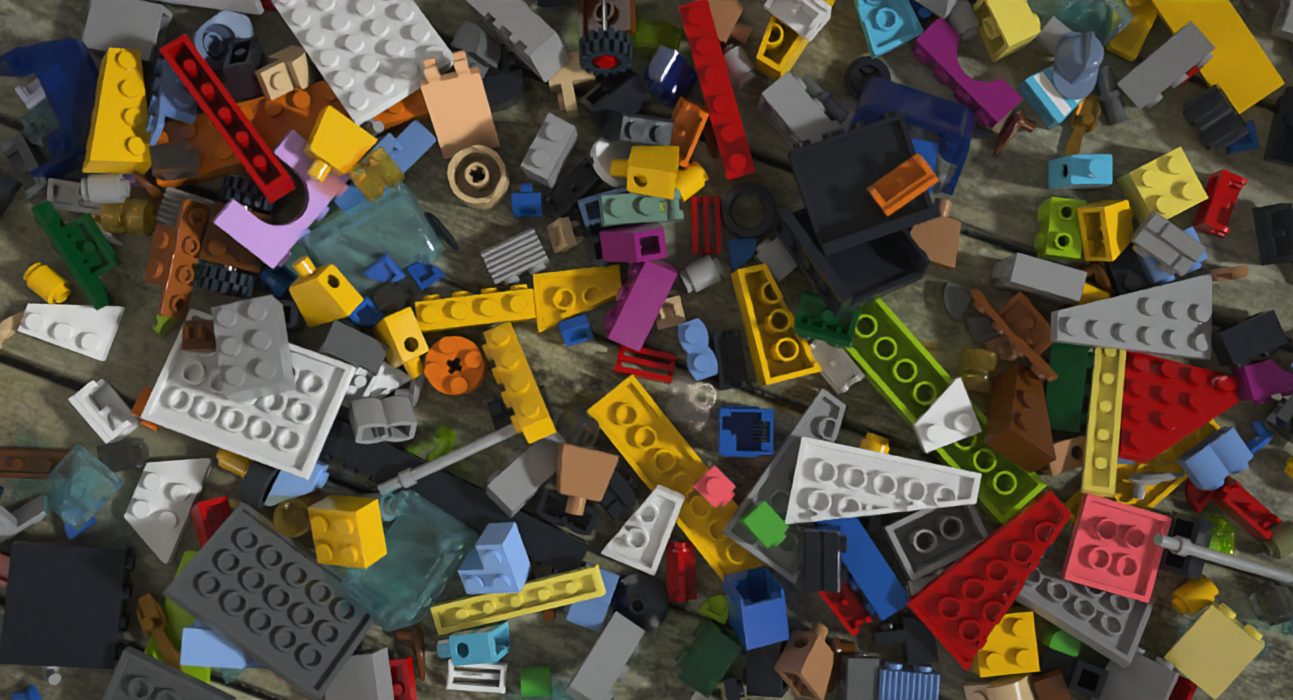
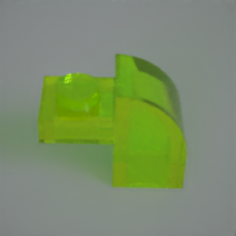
(652, 34)

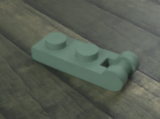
(638, 209)

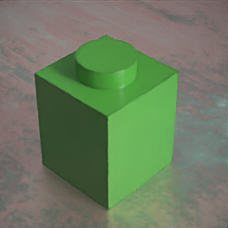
(764, 525)

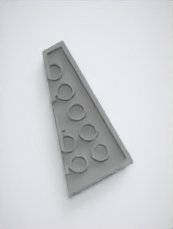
(1156, 320)

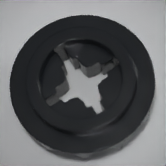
(866, 66)

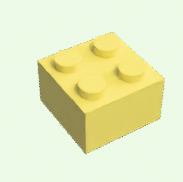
(1005, 26)
(1162, 185)

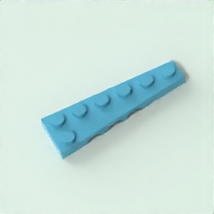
(887, 24)

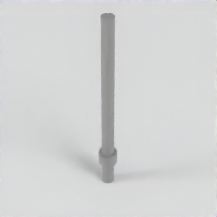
(409, 477)
(1184, 547)

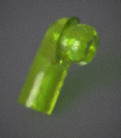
(445, 445)
(1225, 533)

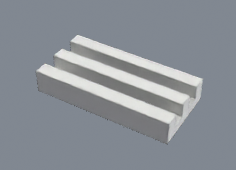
(466, 686)

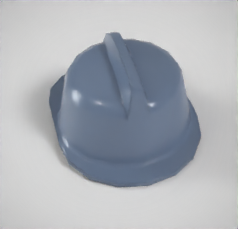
(215, 35)
(1077, 64)

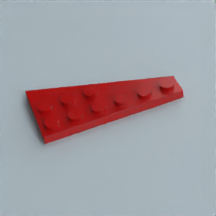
(981, 586)

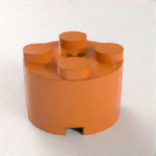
(439, 368)

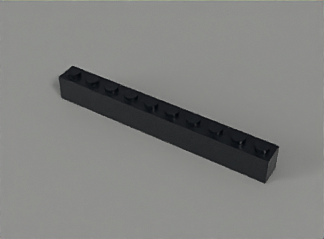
(456, 496)

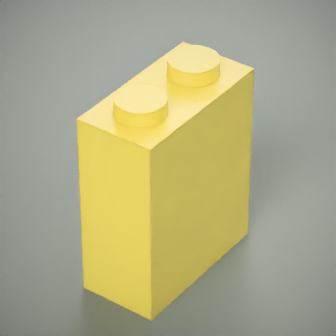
(1215, 649)

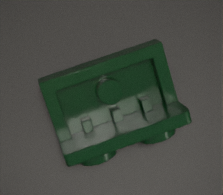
(816, 321)

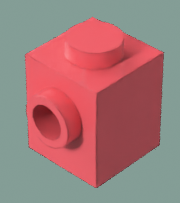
(715, 487)

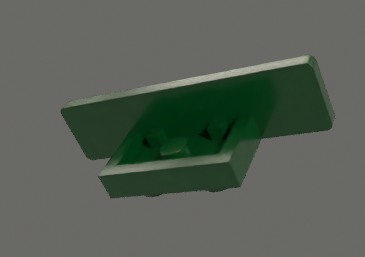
(82, 249)

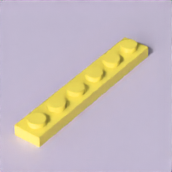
(1103, 422)
(534, 597)

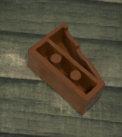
(1019, 419)

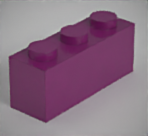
(639, 302)

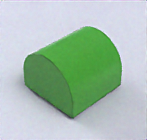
(1060, 640)
(536, 681)

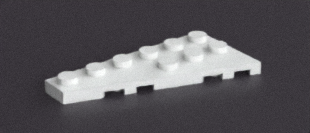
(857, 482)

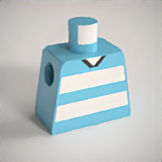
(1045, 99)
(1084, 172)
(477, 644)

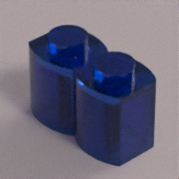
(670, 76)

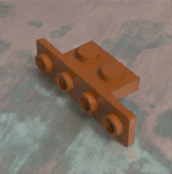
(176, 257)
(1023, 325)

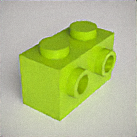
(1059, 230)

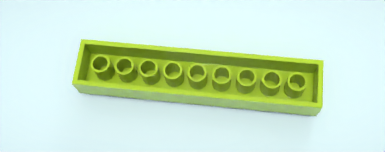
(910, 383)

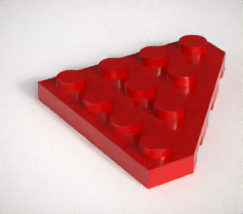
(1167, 403)

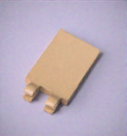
(458, 106)

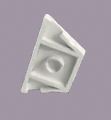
(164, 502)

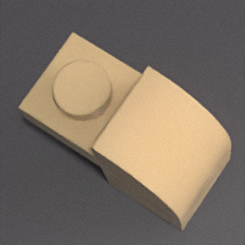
(287, 71)
(567, 79)
(1004, 688)

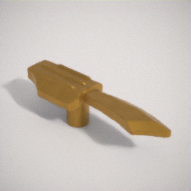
(1082, 121)
(154, 622)

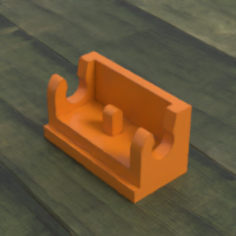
(688, 124)
(902, 184)

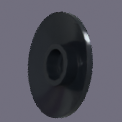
(650, 592)

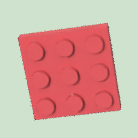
(1115, 547)

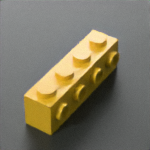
(476, 310)
(519, 383)

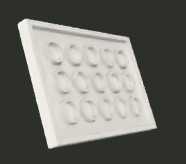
(366, 49)
(273, 429)

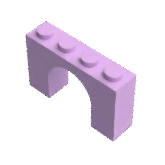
(274, 241)

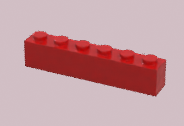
(717, 88)
(227, 118)

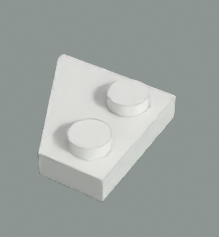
(376, 387)
(947, 419)

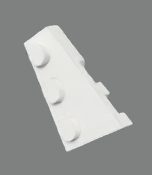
(74, 326)
(647, 531)

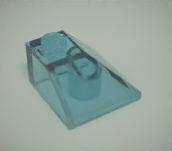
(1102, 17)
(81, 486)

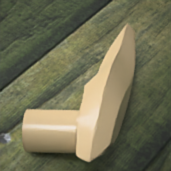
(10, 326)

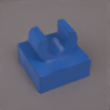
(527, 202)
(278, 280)
(576, 330)

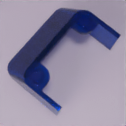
(70, 85)
(926, 111)

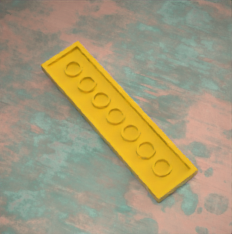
(666, 459)

